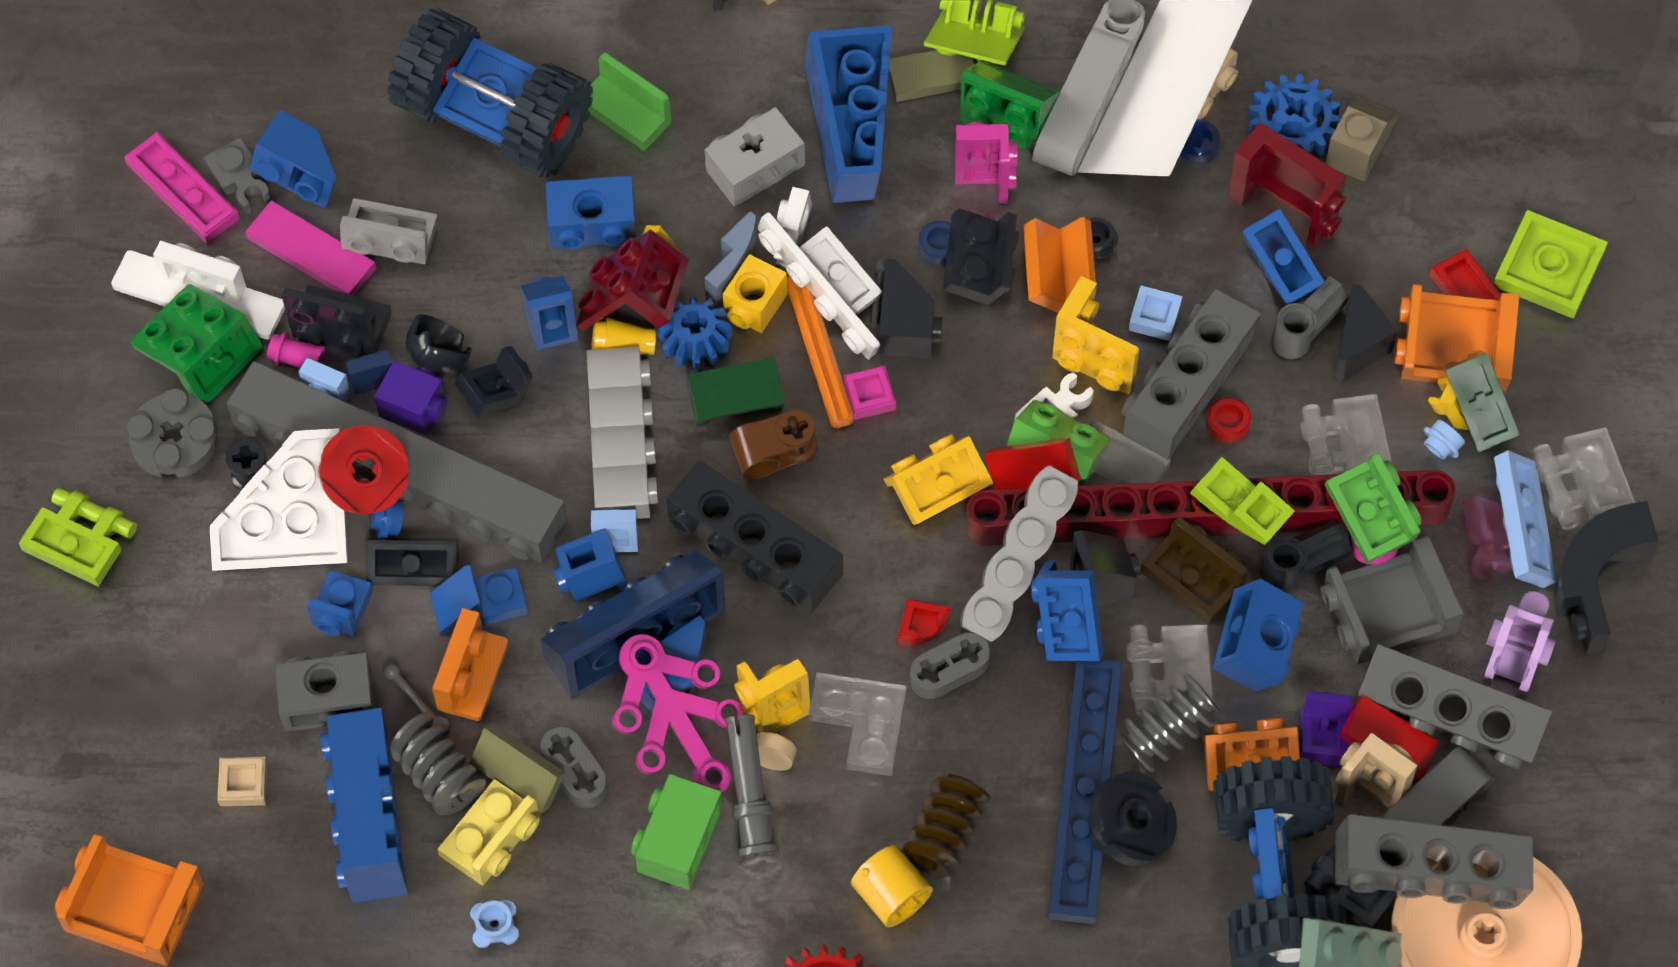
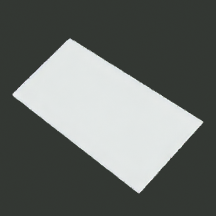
(1164, 87)

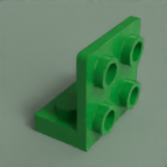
(199, 341)

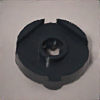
(1110, 824)

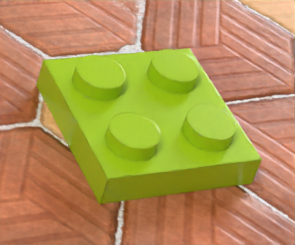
(1550, 264)

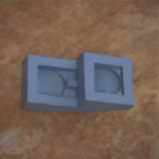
(735, 248)

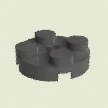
(170, 411)

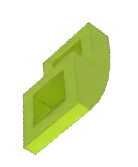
(1241, 503)

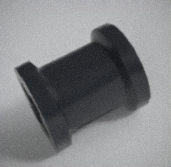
(243, 454)

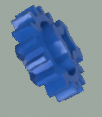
(1295, 112)

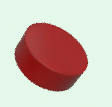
(1228, 420)

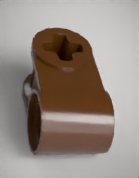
(770, 443)

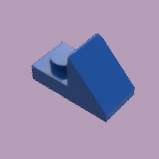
(494, 596)

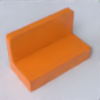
(1057, 260)

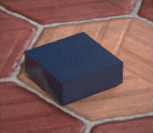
(368, 371)

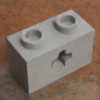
(754, 156)

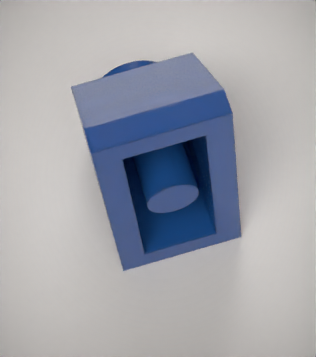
(1282, 257)
(549, 312)

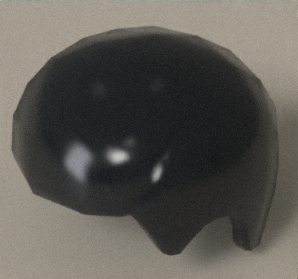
(436, 346)

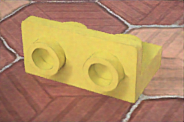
(489, 832)

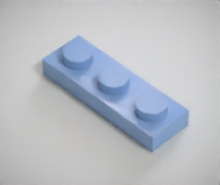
(1525, 519)

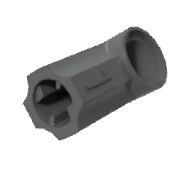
(1309, 317)

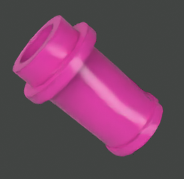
(293, 352)

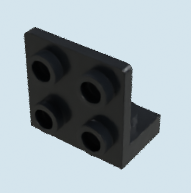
(336, 319)

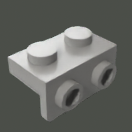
(388, 231)

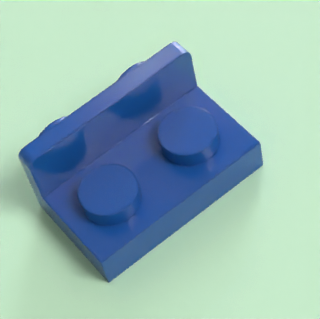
(1068, 614)

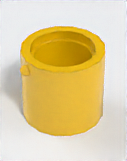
(891, 886)

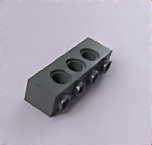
(1164, 426)
(1526, 720)
(1502, 855)

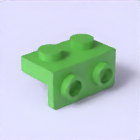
(1045, 422)
(1374, 508)

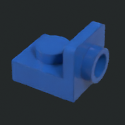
(340, 604)

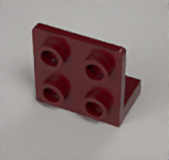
(640, 274)

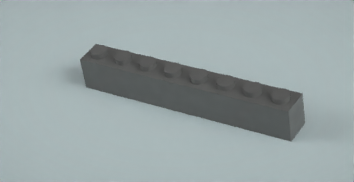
(438, 480)

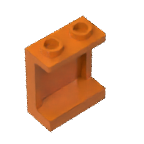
(1450, 328)
(128, 901)

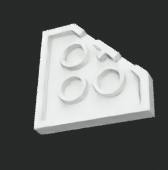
(282, 513)

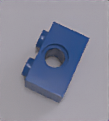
(573, 199)
(1258, 635)

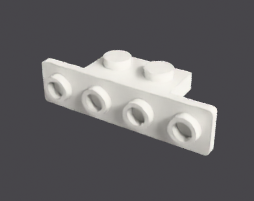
(178, 265)
(831, 276)

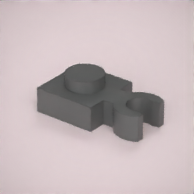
(232, 173)

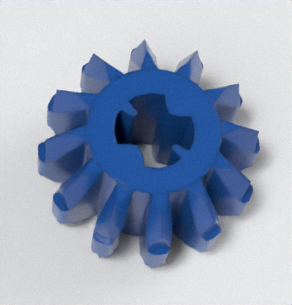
(700, 347)

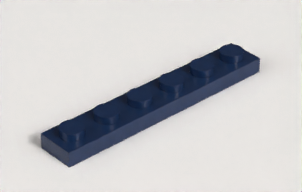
(1086, 765)

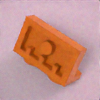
(469, 668)
(1231, 746)

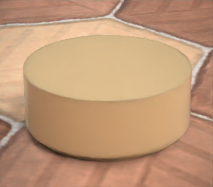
(775, 751)

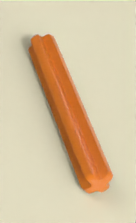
(821, 356)

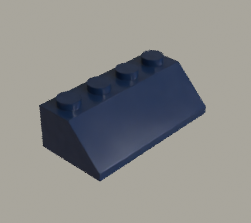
(589, 646)

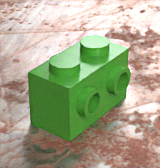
(678, 831)

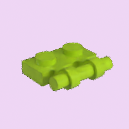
(72, 546)

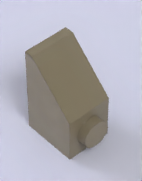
(1360, 137)

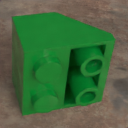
(1005, 97)

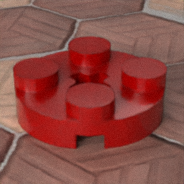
(337, 472)

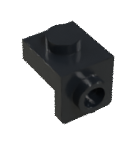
(496, 384)

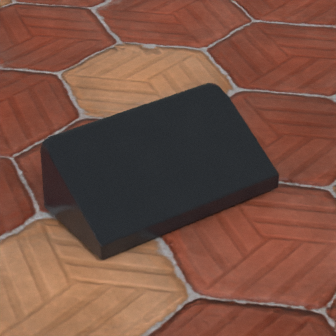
(411, 560)

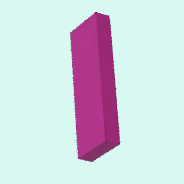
(182, 187)
(310, 250)

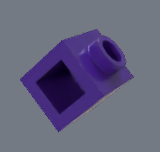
(411, 397)

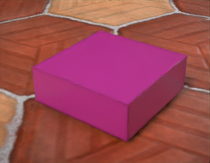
(869, 392)

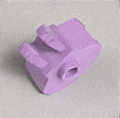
(1521, 641)

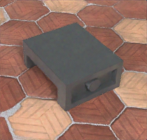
(1393, 602)

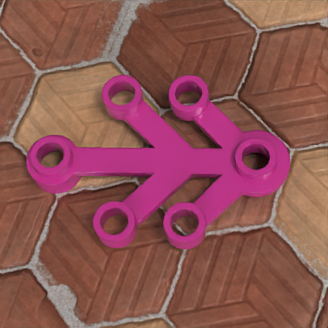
(671, 707)

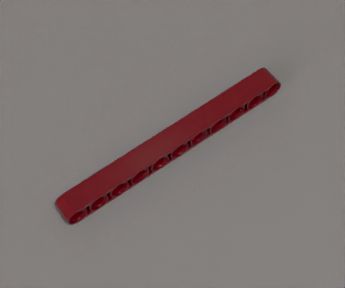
(1147, 522)

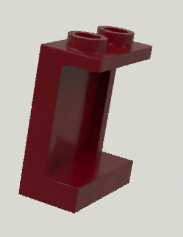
(1291, 178)

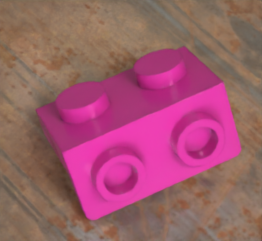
(986, 157)

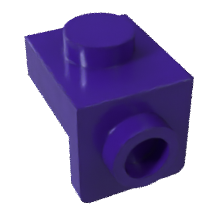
(1321, 725)

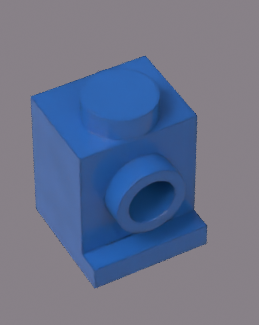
(589, 566)

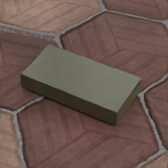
(926, 74)
(516, 766)

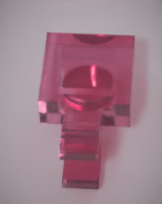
(1486, 529)

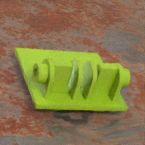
(977, 35)

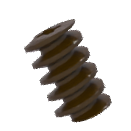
(942, 822)

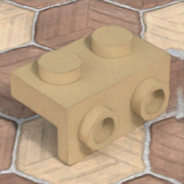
(1377, 769)

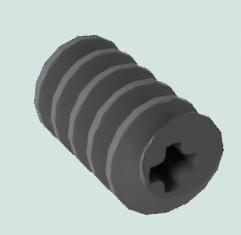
(1170, 722)
(434, 767)

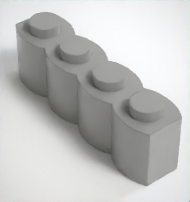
(618, 430)
(1024, 542)

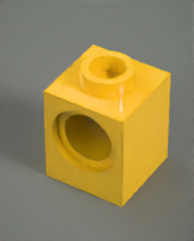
(759, 279)

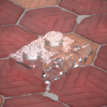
(1359, 433)
(1595, 471)
(1181, 651)

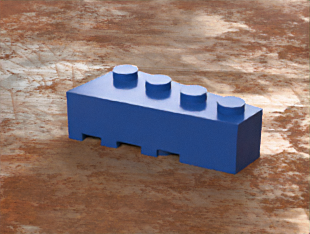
(849, 99)
(364, 805)

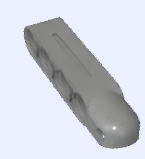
(1090, 86)

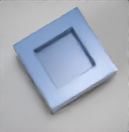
(1155, 313)
(325, 379)
(620, 526)

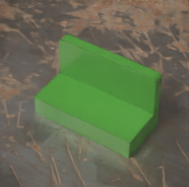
(629, 103)

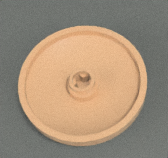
(1472, 934)

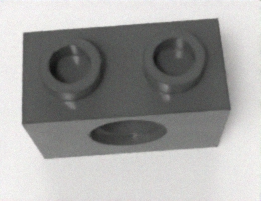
(300, 676)

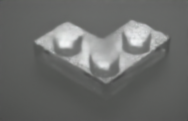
(872, 711)

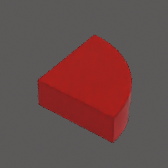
(922, 622)

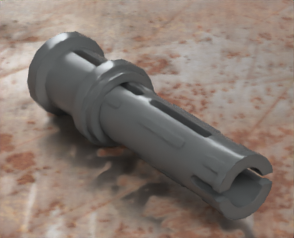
(752, 809)

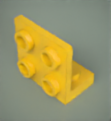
(1090, 349)

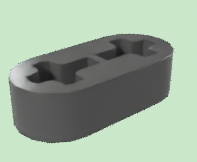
(954, 674)
(581, 761)

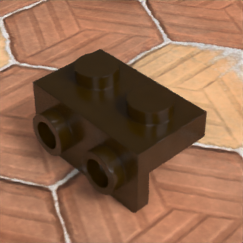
(1195, 570)

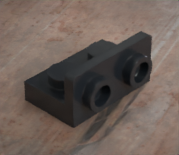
(980, 256)

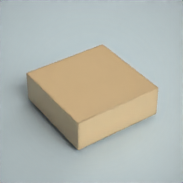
(242, 781)

